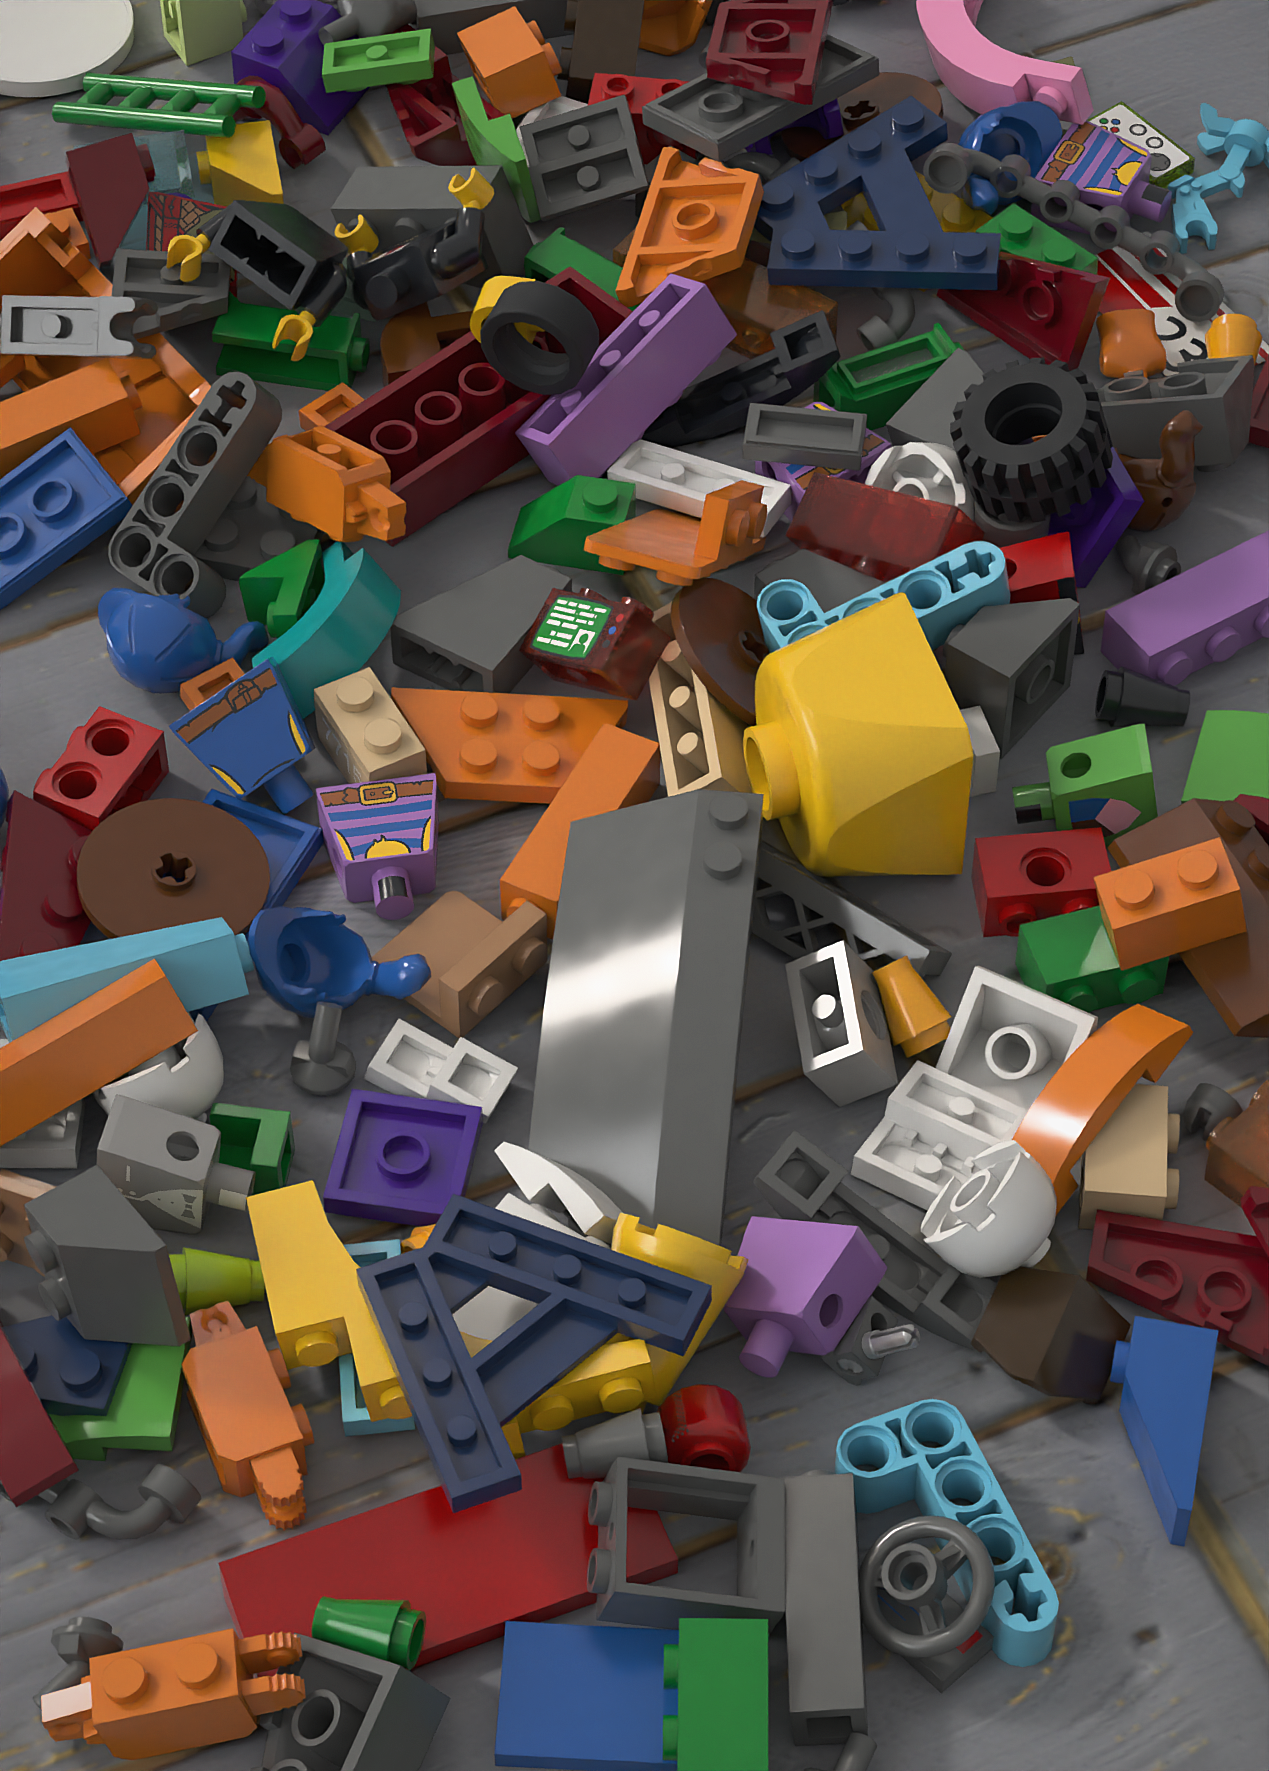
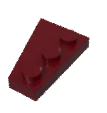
(40, 880)
(1187, 1276)

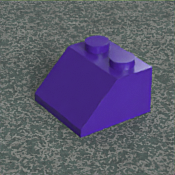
(289, 55)

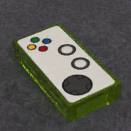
(1168, 158)

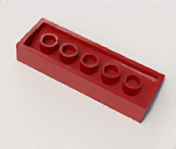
(464, 1569)

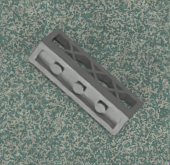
(840, 908)

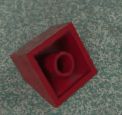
(110, 190)

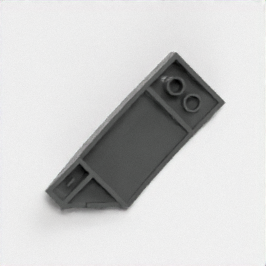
(650, 1005)

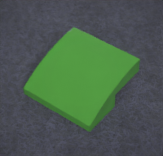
(496, 144)
(1230, 757)
(141, 1410)

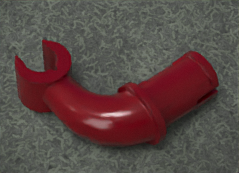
(299, 140)

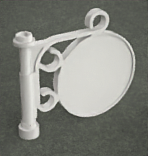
(57, 42)

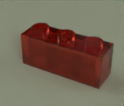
(876, 527)

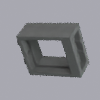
(749, 1499)

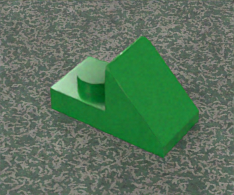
(284, 587)

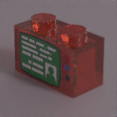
(595, 642)

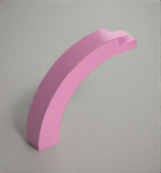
(993, 77)

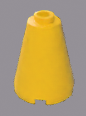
(688, 1257)

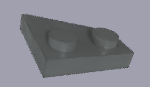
(179, 302)

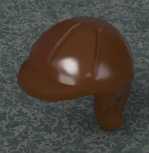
(1165, 482)

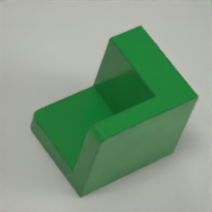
(256, 1142)

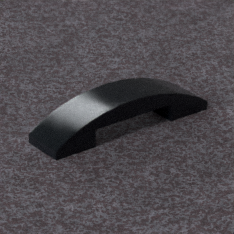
(722, 402)

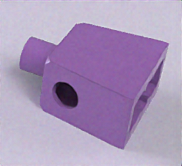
(799, 1288)

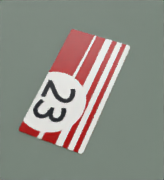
(1136, 288)

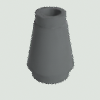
(630, 1435)

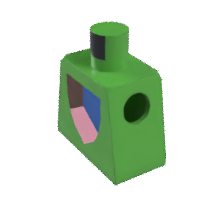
(1094, 785)

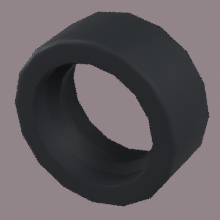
(553, 312)

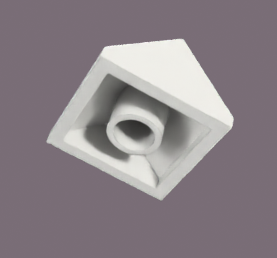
(1011, 1037)

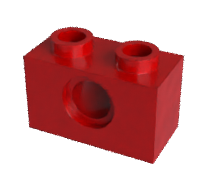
(1035, 876)

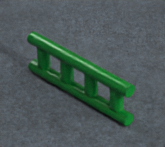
(173, 116)

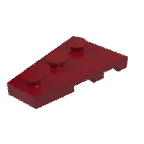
(1036, 308)

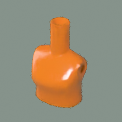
(1129, 343)

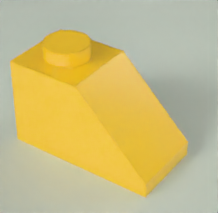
(242, 165)

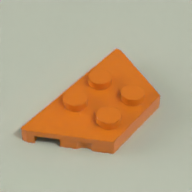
(690, 224)
(503, 741)

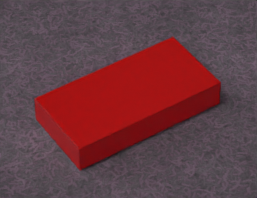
(46, 193)

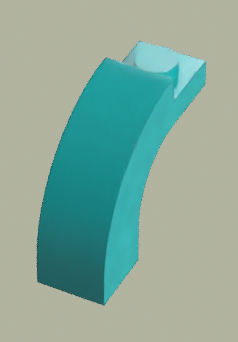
(338, 628)

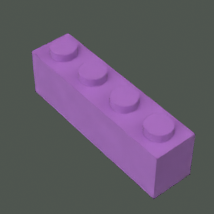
(628, 381)
(1193, 616)

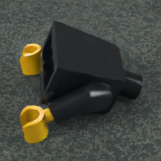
(279, 254)
(423, 264)

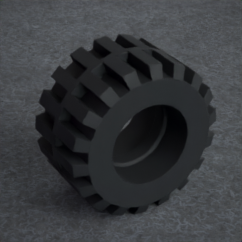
(1027, 404)

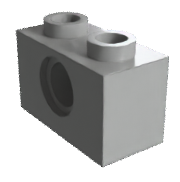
(841, 1024)

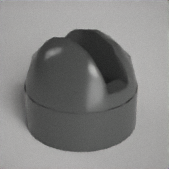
(1208, 1107)

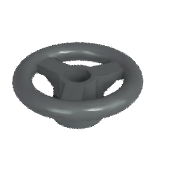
(896, 1564)

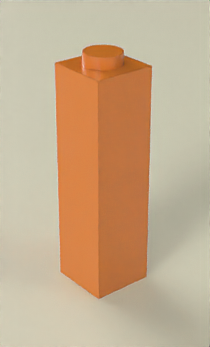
(87, 400)
(611, 775)
(88, 1047)

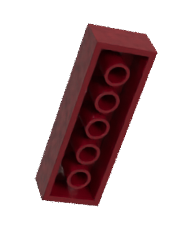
(456, 417)

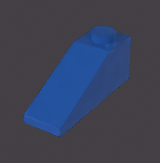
(1165, 1409)

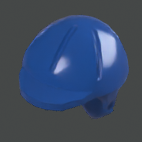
(1016, 129)
(164, 644)
(315, 958)

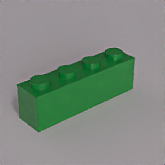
(720, 1695)

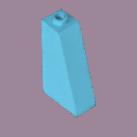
(198, 959)

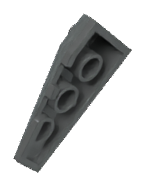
(1212, 389)
(354, 1715)

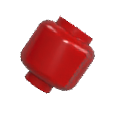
(705, 1428)

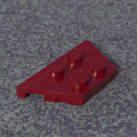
(770, 46)

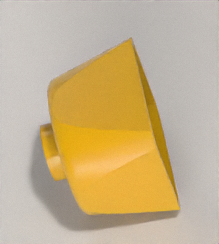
(862, 748)

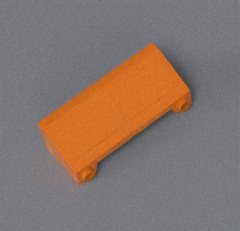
(44, 262)

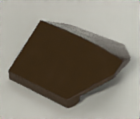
(1051, 1333)

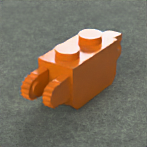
(331, 485)
(245, 1414)
(177, 1694)

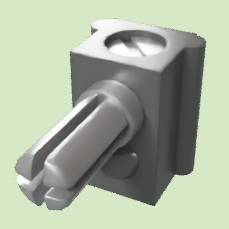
(868, 1342)

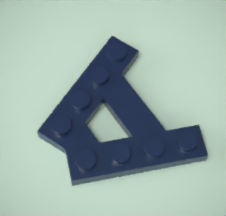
(910, 242)
(582, 1303)

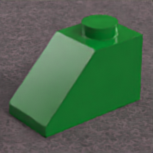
(558, 522)

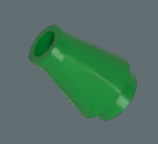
(372, 1627)

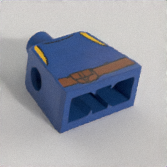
(252, 736)

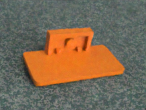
(686, 545)

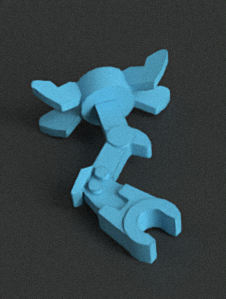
(1245, 144)

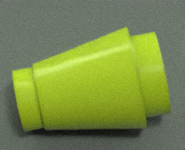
(214, 1278)

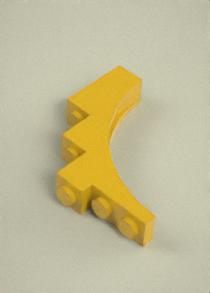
(324, 1316)

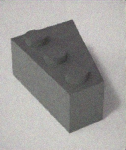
(415, 199)

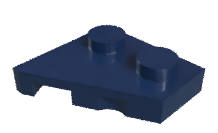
(65, 1368)

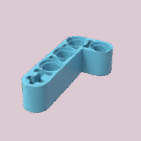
(949, 586)
(948, 1473)

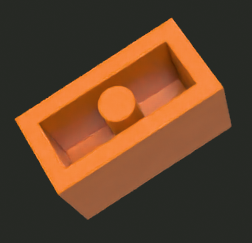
(511, 62)
(1170, 903)

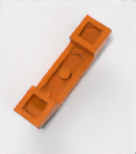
(1093, 1086)

